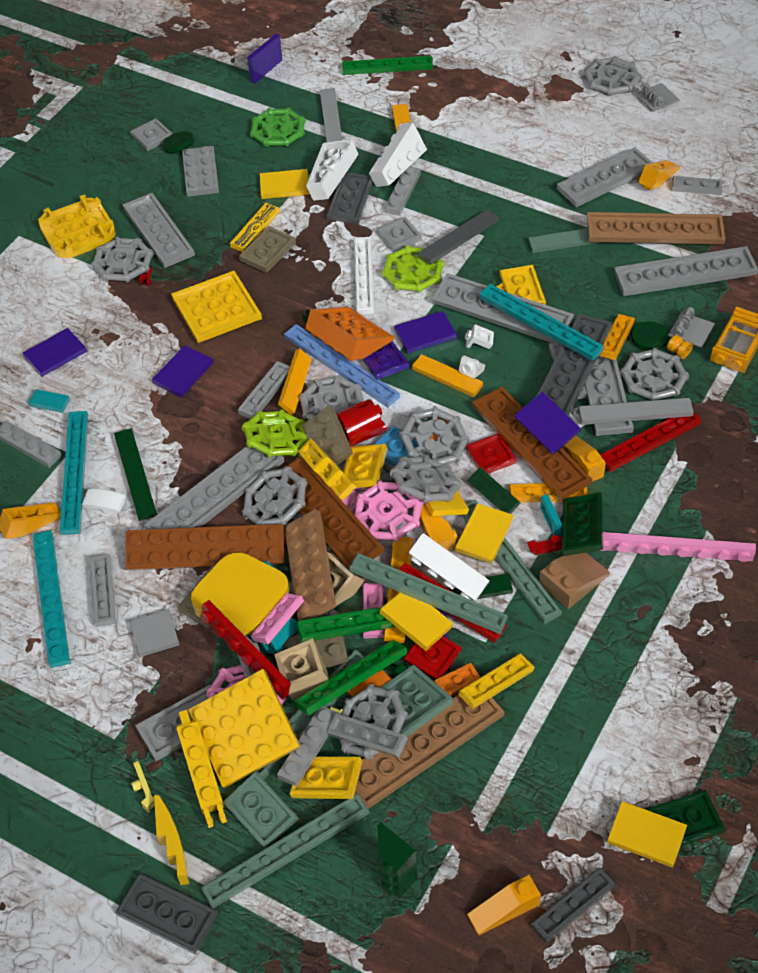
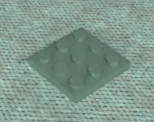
(419, 697)

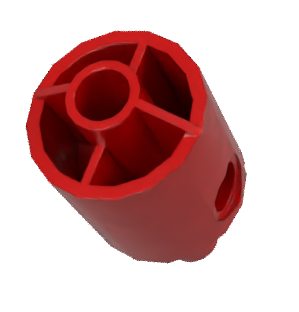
(361, 422)

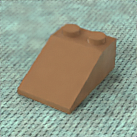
(572, 577)

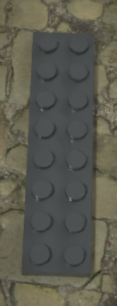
(572, 369)

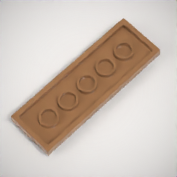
(310, 565)

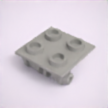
(656, 96)
(692, 328)

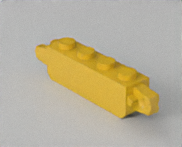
(200, 768)

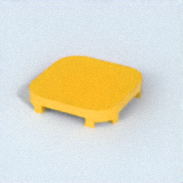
(77, 227)
(241, 590)

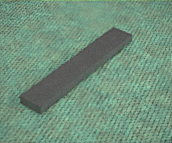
(458, 237)

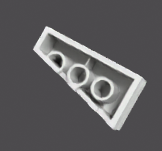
(402, 151)
(330, 167)
(449, 567)

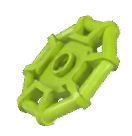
(410, 279)
(273, 422)

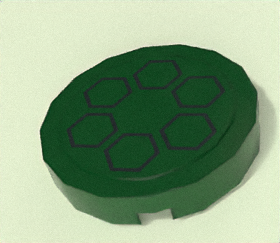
(177, 141)
(649, 335)

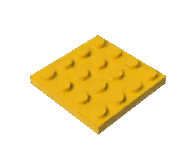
(216, 306)
(244, 728)

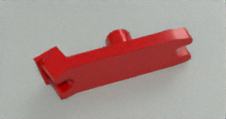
(545, 546)

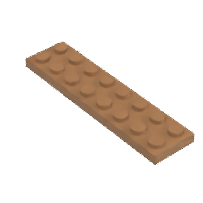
(655, 228)
(424, 748)

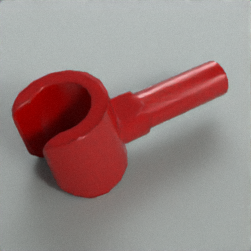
(146, 277)

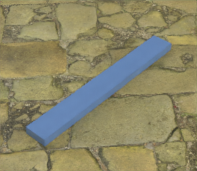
(342, 366)

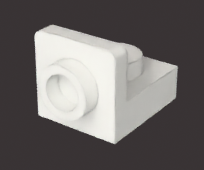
(479, 336)
(471, 367)

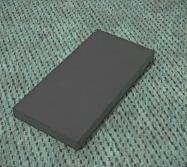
(350, 198)
(167, 913)

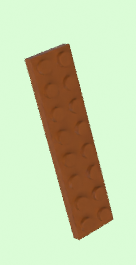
(556, 471)
(341, 527)
(202, 546)

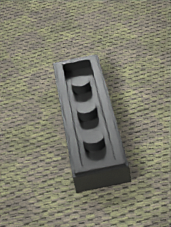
(573, 905)

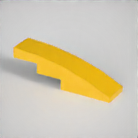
(327, 469)
(168, 835)

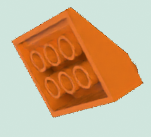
(347, 331)

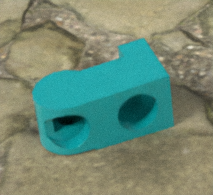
(287, 630)

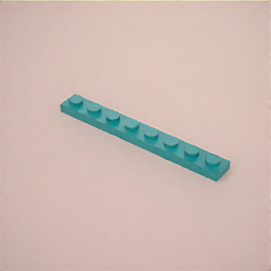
(541, 322)
(74, 473)
(51, 599)

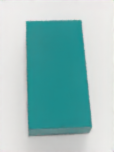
(49, 400)
(550, 515)

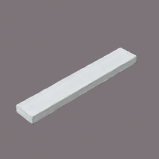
(363, 275)

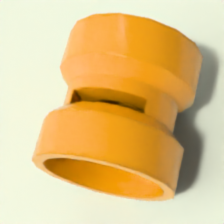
(679, 346)

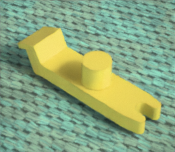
(149, 802)

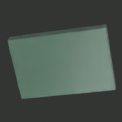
(260, 810)

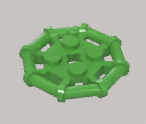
(286, 126)

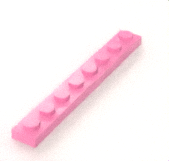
(679, 546)

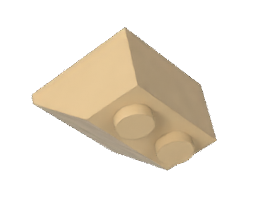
(344, 582)
(302, 667)

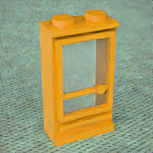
(738, 341)

